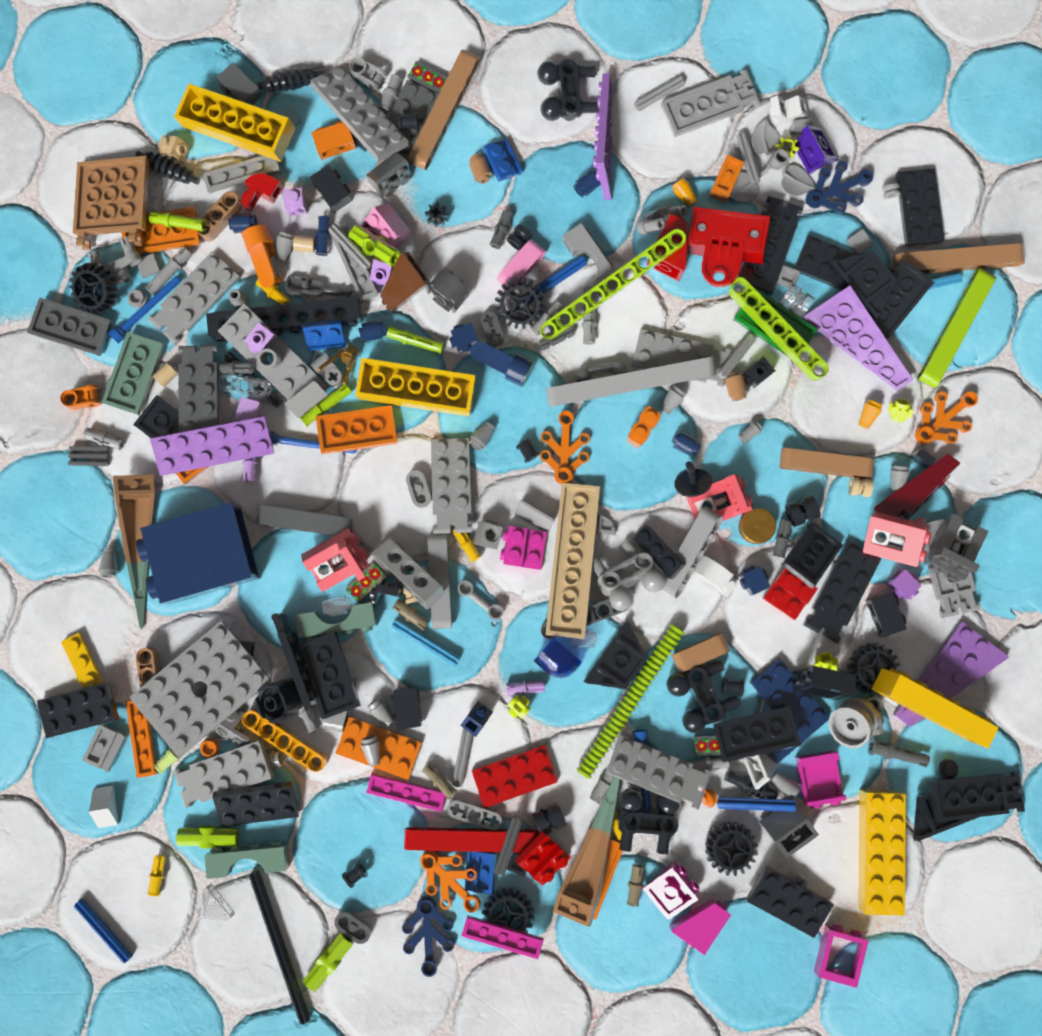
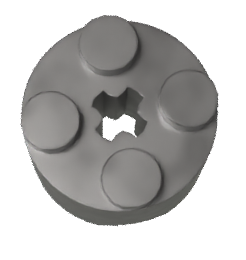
(448, 290)

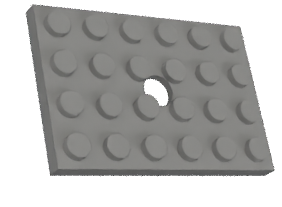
(169, 696)

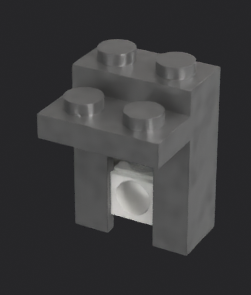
(948, 561)

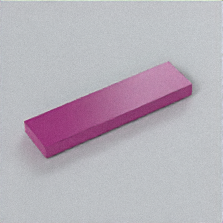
(406, 792)
(502, 937)

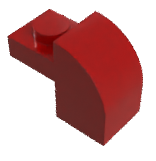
(260, 186)

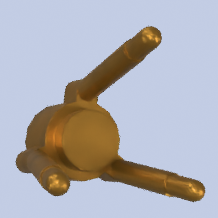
(348, 357)

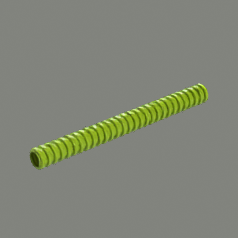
(630, 701)

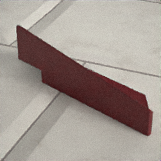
(919, 490)

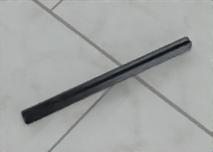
(279, 947)

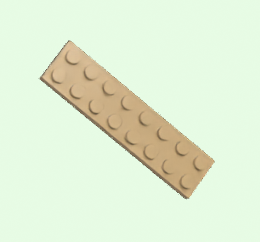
(573, 561)

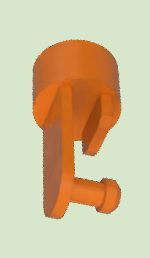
(261, 248)

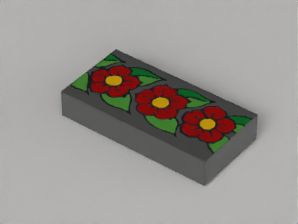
(426, 77)
(706, 746)

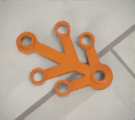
(943, 420)
(564, 451)
(447, 879)

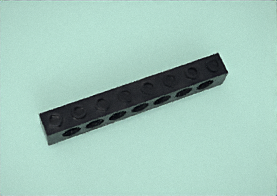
(294, 312)

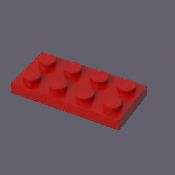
(514, 776)

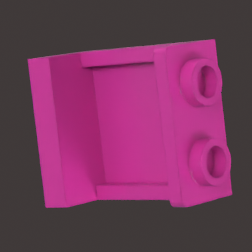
(820, 779)

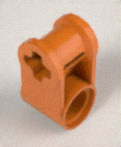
(84, 397)

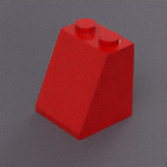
(676, 263)

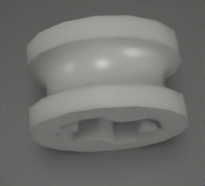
(891, 191)

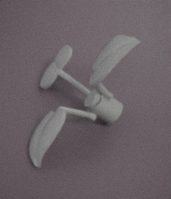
(764, 141)

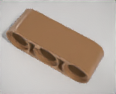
(220, 207)
(700, 652)
(144, 666)

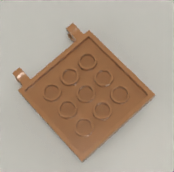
(111, 198)

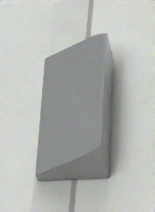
(306, 399)
(534, 516)

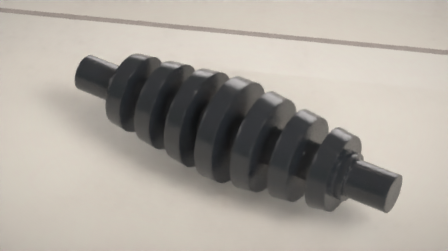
(290, 79)
(169, 168)

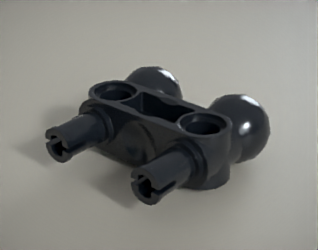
(568, 90)
(703, 694)
(646, 820)

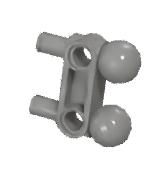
(627, 575)

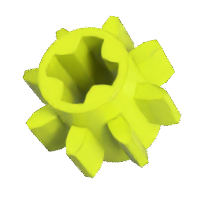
(788, 142)
(900, 410)
(826, 660)
(519, 706)

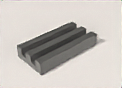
(72, 456)

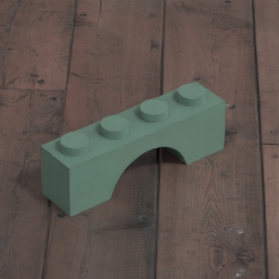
(311, 623)
(271, 857)

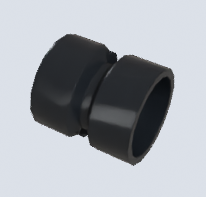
(809, 510)
(549, 818)

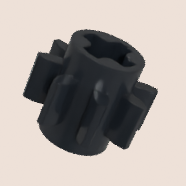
(432, 212)

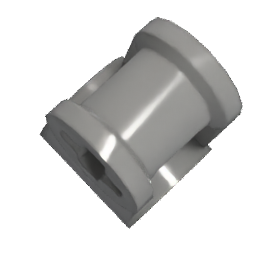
(370, 75)
(329, 371)

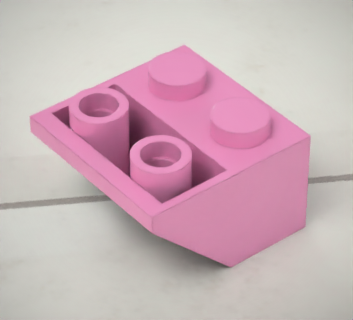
(386, 222)

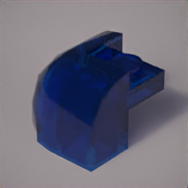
(557, 660)

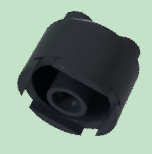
(278, 700)

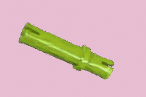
(171, 220)
(416, 340)
(325, 404)

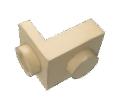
(173, 147)

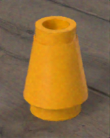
(684, 191)
(870, 412)

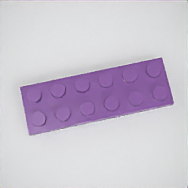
(212, 445)

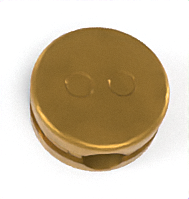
(757, 526)

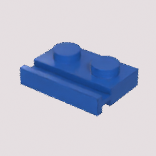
(502, 160)
(324, 335)
(485, 864)

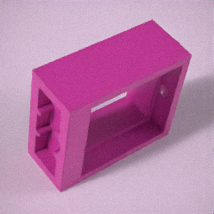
(836, 975)

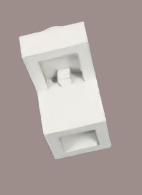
(787, 111)
(716, 575)

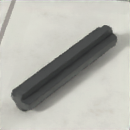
(508, 845)

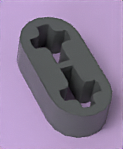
(496, 327)

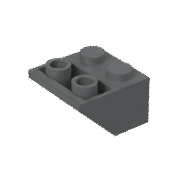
(389, 175)
(789, 830)

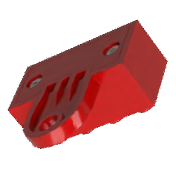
(726, 241)

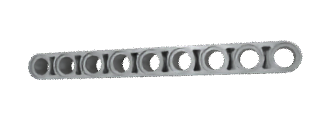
(631, 381)

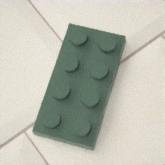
(133, 373)

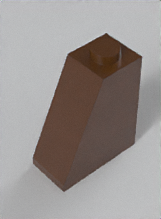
(403, 283)

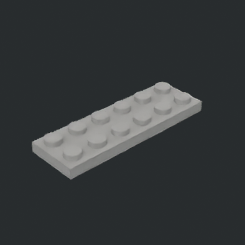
(359, 113)

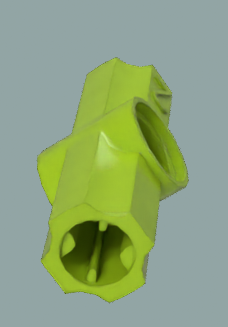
(374, 245)
(207, 836)
(328, 962)

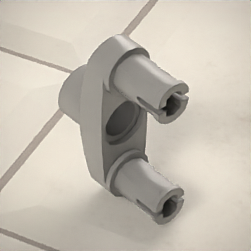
(657, 218)
(121, 266)

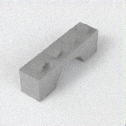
(579, 242)

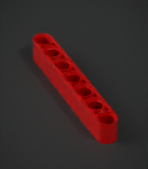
(464, 839)

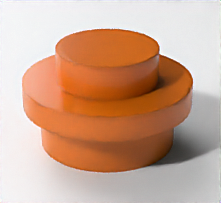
(209, 747)
(709, 797)

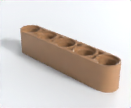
(826, 463)

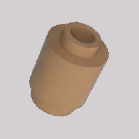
(480, 168)
(736, 386)

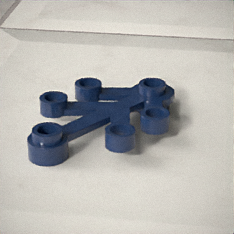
(836, 189)
(428, 931)

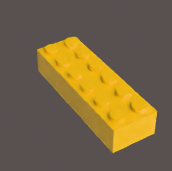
(234, 122)
(415, 387)
(935, 707)
(882, 852)

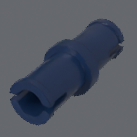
(323, 236)

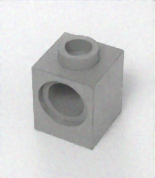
(480, 536)

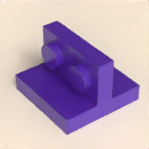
(814, 149)

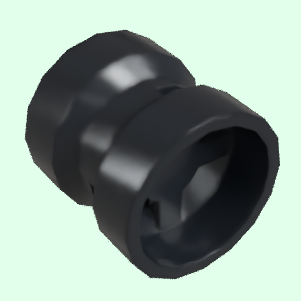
(519, 237)

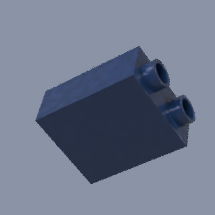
(197, 554)

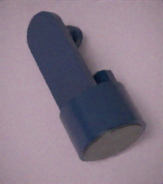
(515, 368)

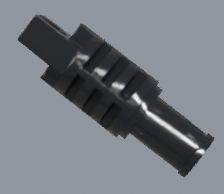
(746, 785)

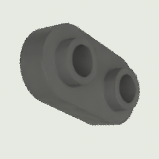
(351, 929)

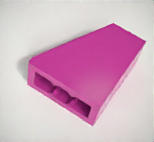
(702, 924)

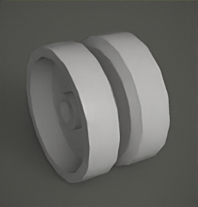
(854, 722)

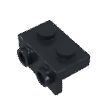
(389, 589)

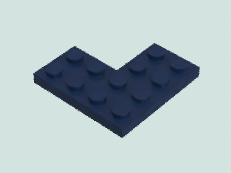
(776, 689)

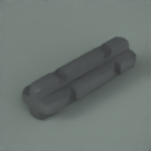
(546, 343)

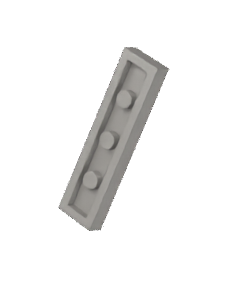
(239, 172)
(358, 276)

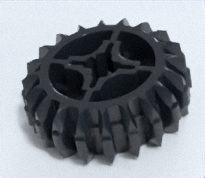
(95, 292)
(514, 297)
(874, 661)
(730, 856)
(514, 912)

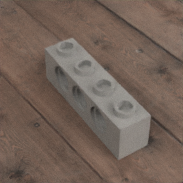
(424, 595)

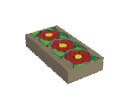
(363, 587)

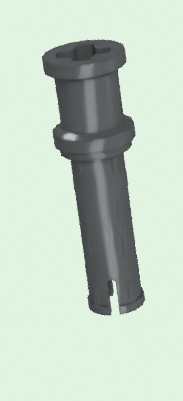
(891, 751)

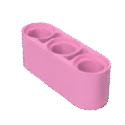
(522, 263)

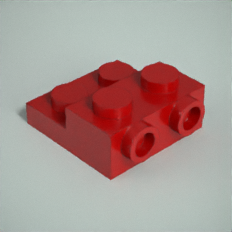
(789, 594)
(543, 858)

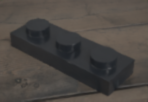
(660, 552)

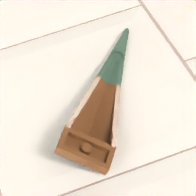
(134, 510)
(583, 884)

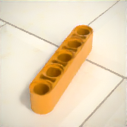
(294, 741)

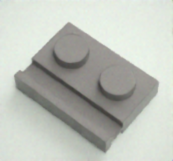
(104, 747)

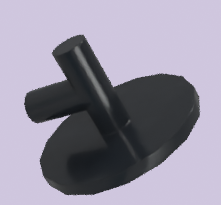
(693, 481)

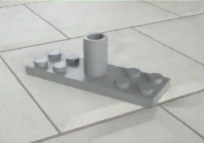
(287, 372)

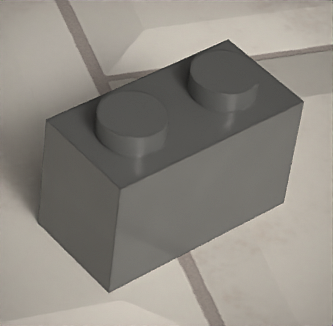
(238, 85)

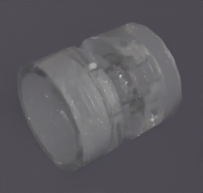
(797, 300)

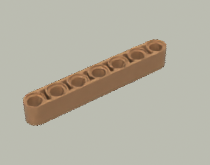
(443, 109)
(964, 258)

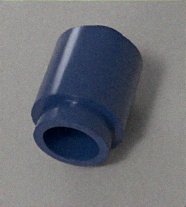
(586, 184)
(240, 222)
(372, 330)
(686, 443)

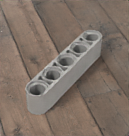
(693, 549)
(439, 567)

